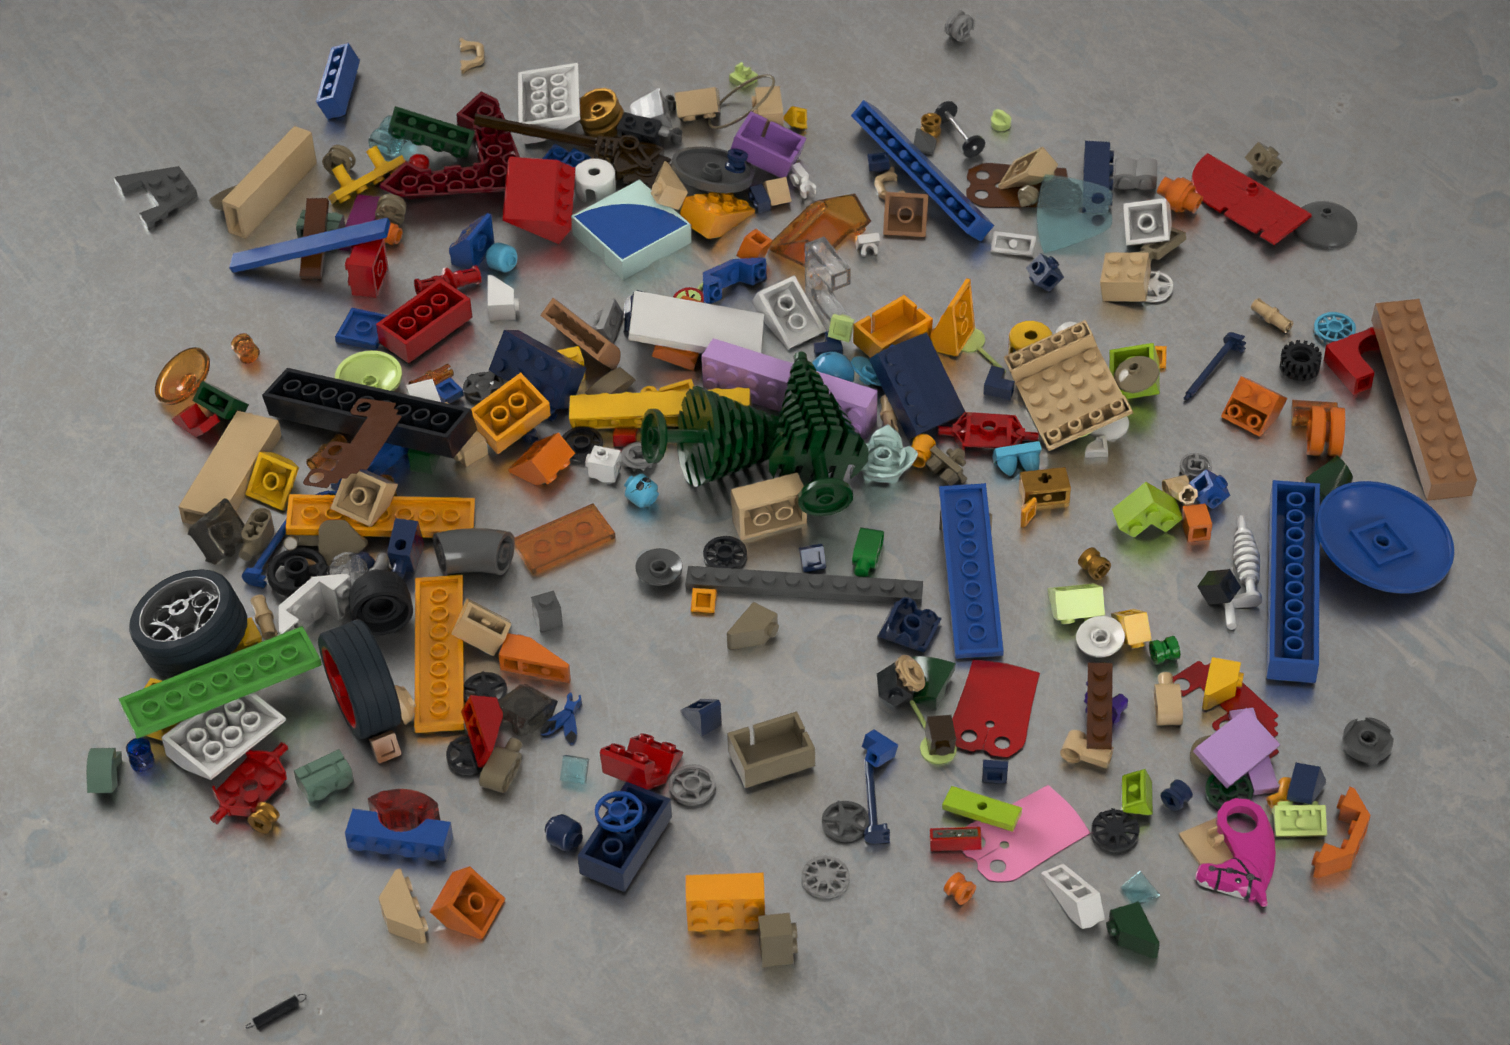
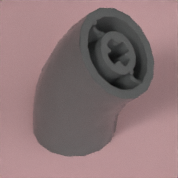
(474, 550)

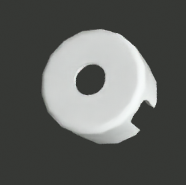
(595, 175)

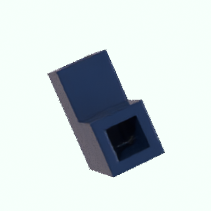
(828, 346)
(998, 386)

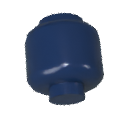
(563, 832)

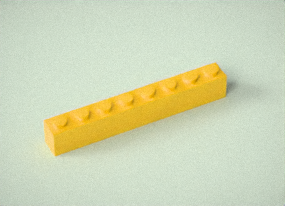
(628, 408)

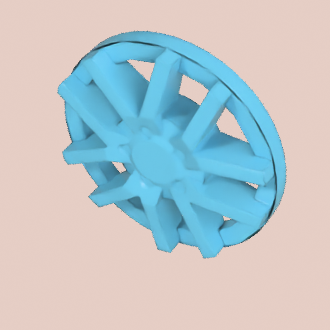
(1333, 327)

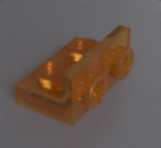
(1300, 410)

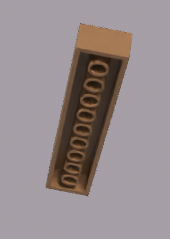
(1423, 400)

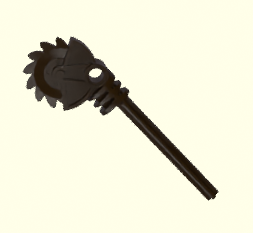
(629, 157)

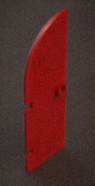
(1246, 200)

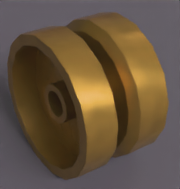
(600, 112)

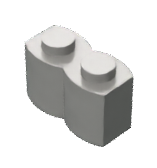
(1135, 173)

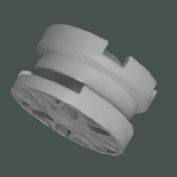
(959, 25)
(1194, 464)

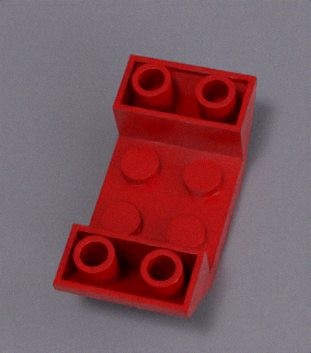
(644, 762)

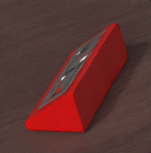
(955, 839)

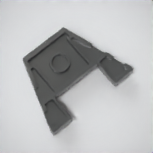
(165, 186)

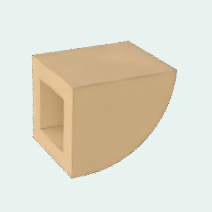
(777, 191)

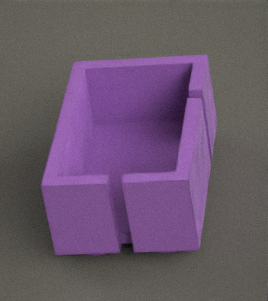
(773, 153)

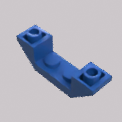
(735, 270)

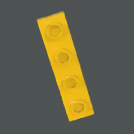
(376, 176)

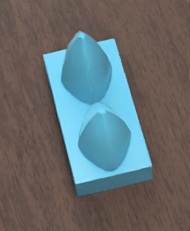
(1026, 453)

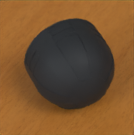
(381, 601)

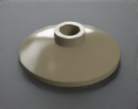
(1136, 374)

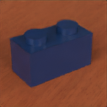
(759, 198)

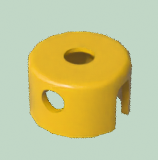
(1026, 333)

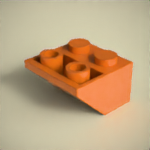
(1253, 406)

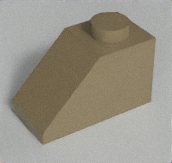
(753, 628)

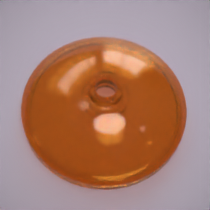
(182, 376)

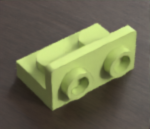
(1299, 820)

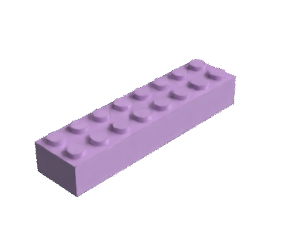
(767, 377)

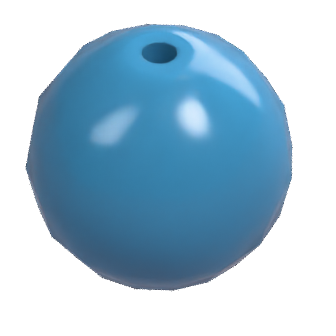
(835, 365)

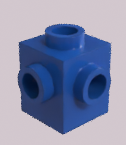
(1210, 488)

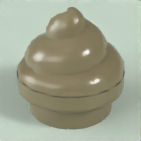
(1027, 195)

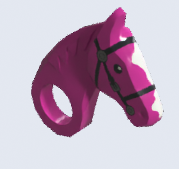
(1253, 854)

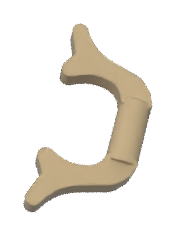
(479, 60)
(888, 176)

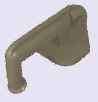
(333, 539)

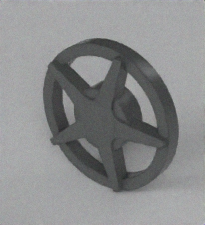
(845, 821)

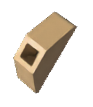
(402, 910)

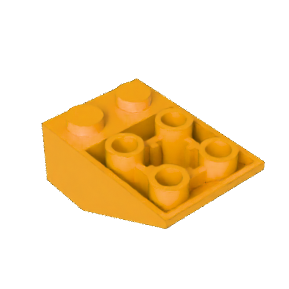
(715, 213)

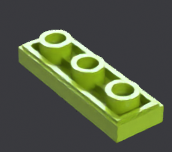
(982, 808)

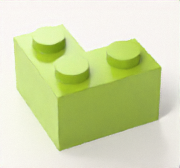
(1146, 507)

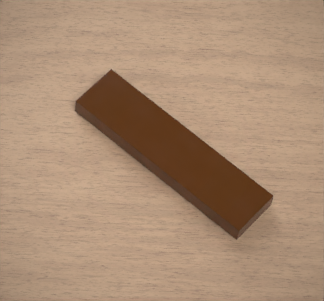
(315, 222)

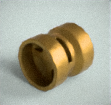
(1096, 565)

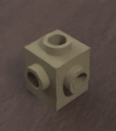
(1263, 160)

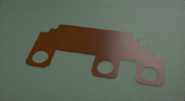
(364, 446)

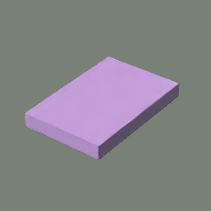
(1236, 748)

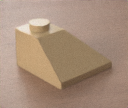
(1029, 169)

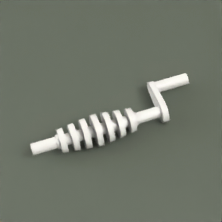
(1248, 568)

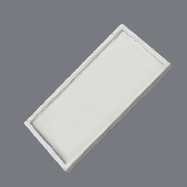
(692, 324)

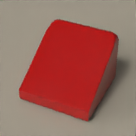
(624, 436)

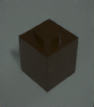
(940, 735)

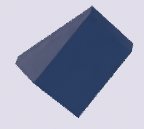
(704, 715)
(1306, 783)

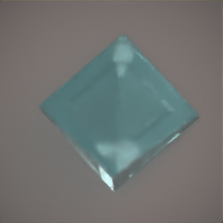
(1139, 889)

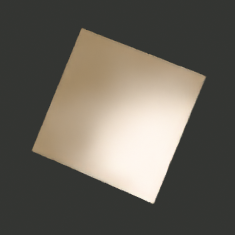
(1206, 843)

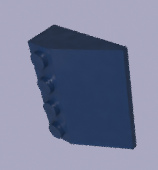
(917, 385)

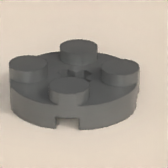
(1363, 751)

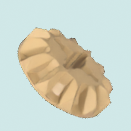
(910, 673)

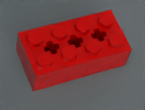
(424, 320)

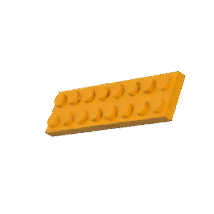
(433, 514)
(438, 654)

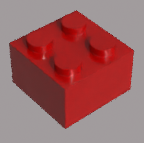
(367, 268)

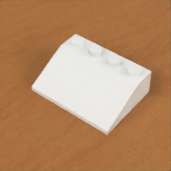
(549, 98)
(221, 735)

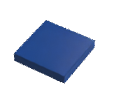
(360, 329)

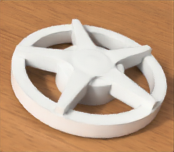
(1155, 286)

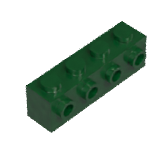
(430, 132)

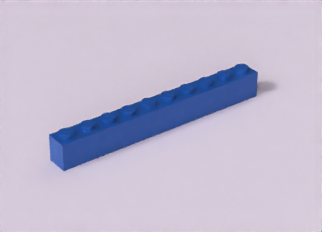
(922, 171)

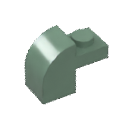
(102, 770)

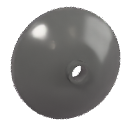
(1329, 225)

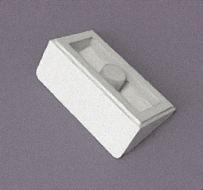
(1013, 244)

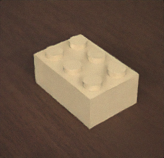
(767, 506)

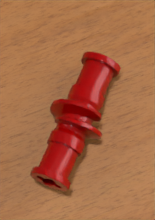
(456, 279)

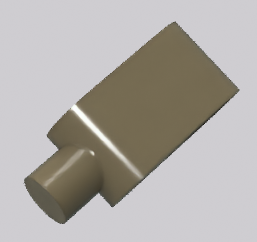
(256, 533)
(502, 766)

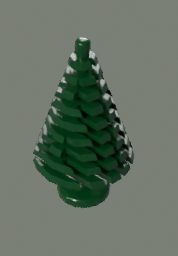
(712, 436)
(816, 440)

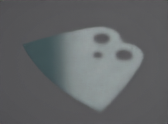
(1059, 213)

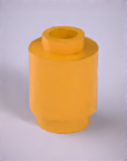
(922, 444)

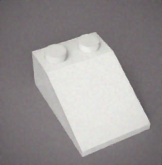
(788, 313)

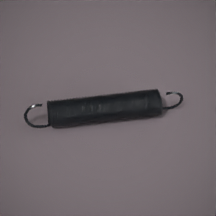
(276, 1011)

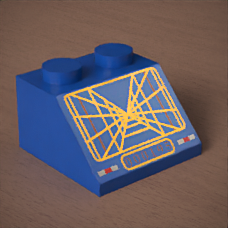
(473, 243)

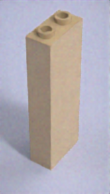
(269, 182)
(230, 465)

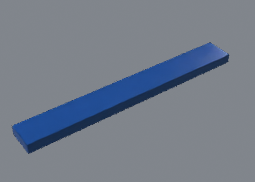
(310, 245)

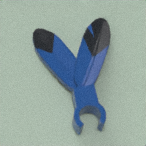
(564, 718)

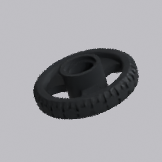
(296, 569)

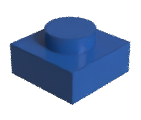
(449, 391)

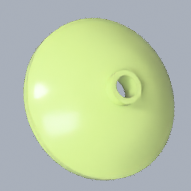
(371, 369)

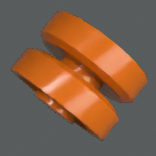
(1324, 431)

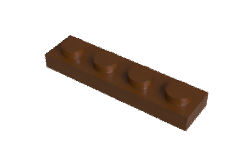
(1099, 706)

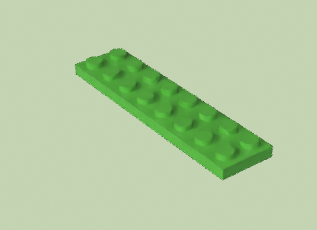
(219, 682)

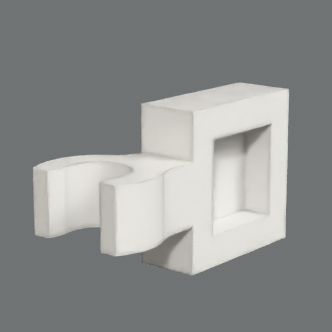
(801, 180)

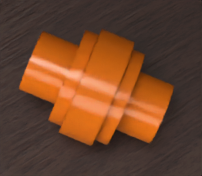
(1180, 194)

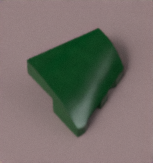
(1331, 476)
(937, 675)

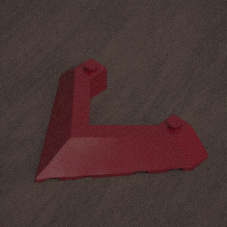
(488, 175)

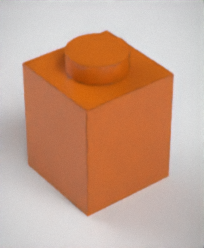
(754, 245)
(1196, 522)

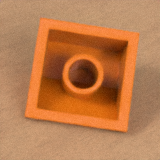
(543, 460)
(467, 903)

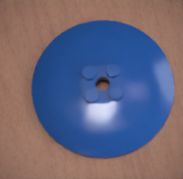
(1369, 512)

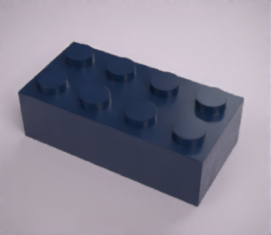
(544, 367)
(617, 856)

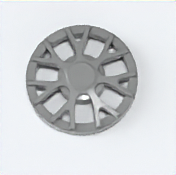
(825, 877)

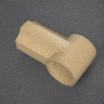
(1180, 489)
(1076, 749)

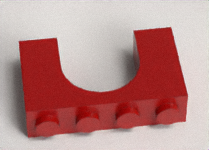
(1346, 361)

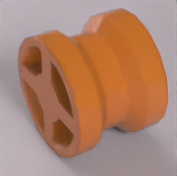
(959, 888)

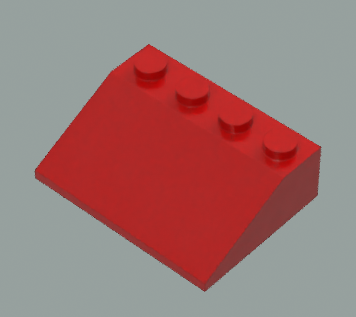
(539, 196)

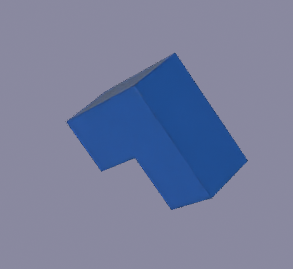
(879, 748)

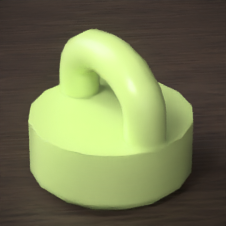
(1000, 120)

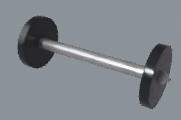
(973, 145)

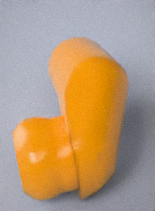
(1282, 793)

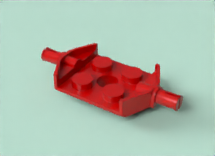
(970, 431)
(258, 769)

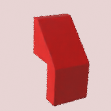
(194, 420)

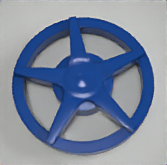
(618, 811)

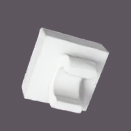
(868, 241)

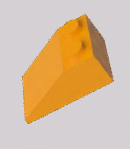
(956, 323)

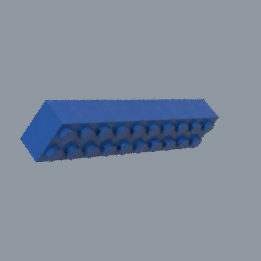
(1293, 582)

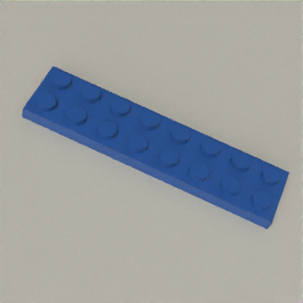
(970, 571)

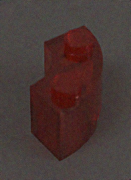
(403, 808)

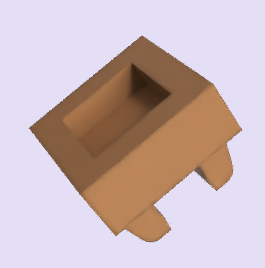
(385, 746)

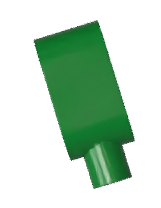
(867, 550)

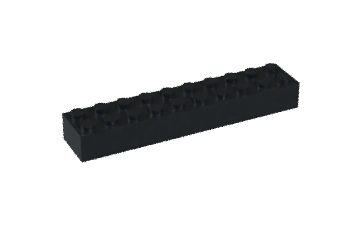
(327, 404)

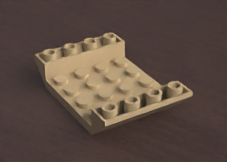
(1067, 385)

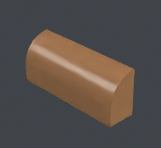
(582, 333)

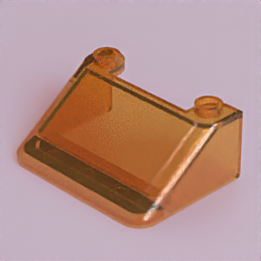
(826, 217)

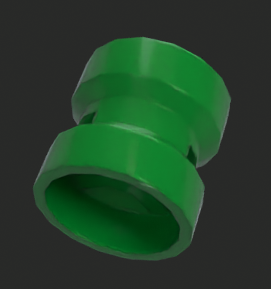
(1164, 650)

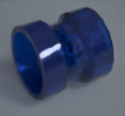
(140, 754)

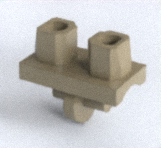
(951, 464)

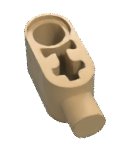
(1167, 701)

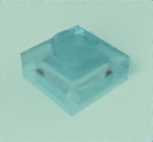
(574, 769)

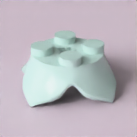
(887, 456)

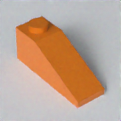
(530, 658)

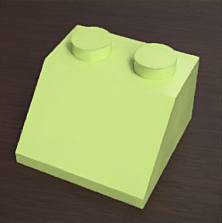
(1076, 602)

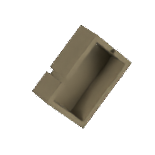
(777, 750)

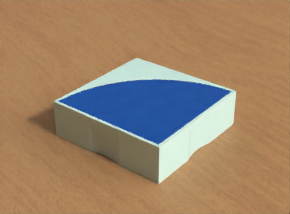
(631, 230)

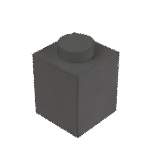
(547, 611)

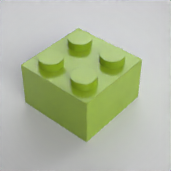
(1119, 355)

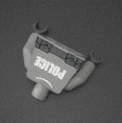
(657, 107)

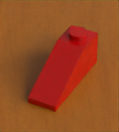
(482, 721)

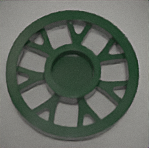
(1227, 793)

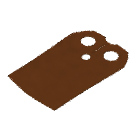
(996, 196)

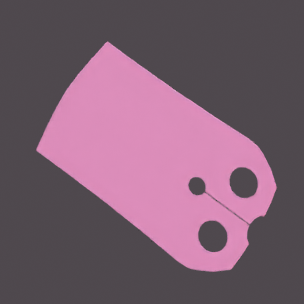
(1042, 831)

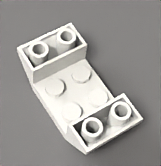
(314, 599)

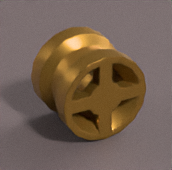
(931, 124)
(263, 817)

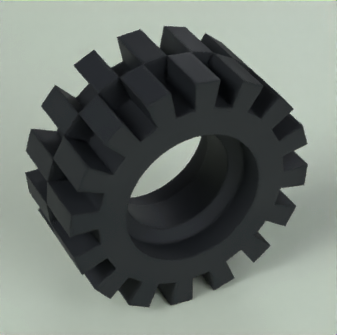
(1300, 369)

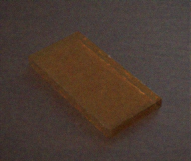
(563, 538)

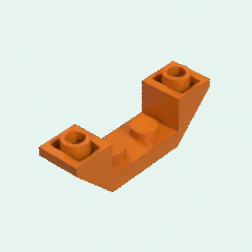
(1336, 859)

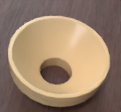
(406, 704)

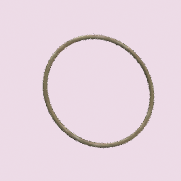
(754, 108)

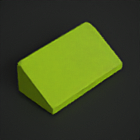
(1137, 793)

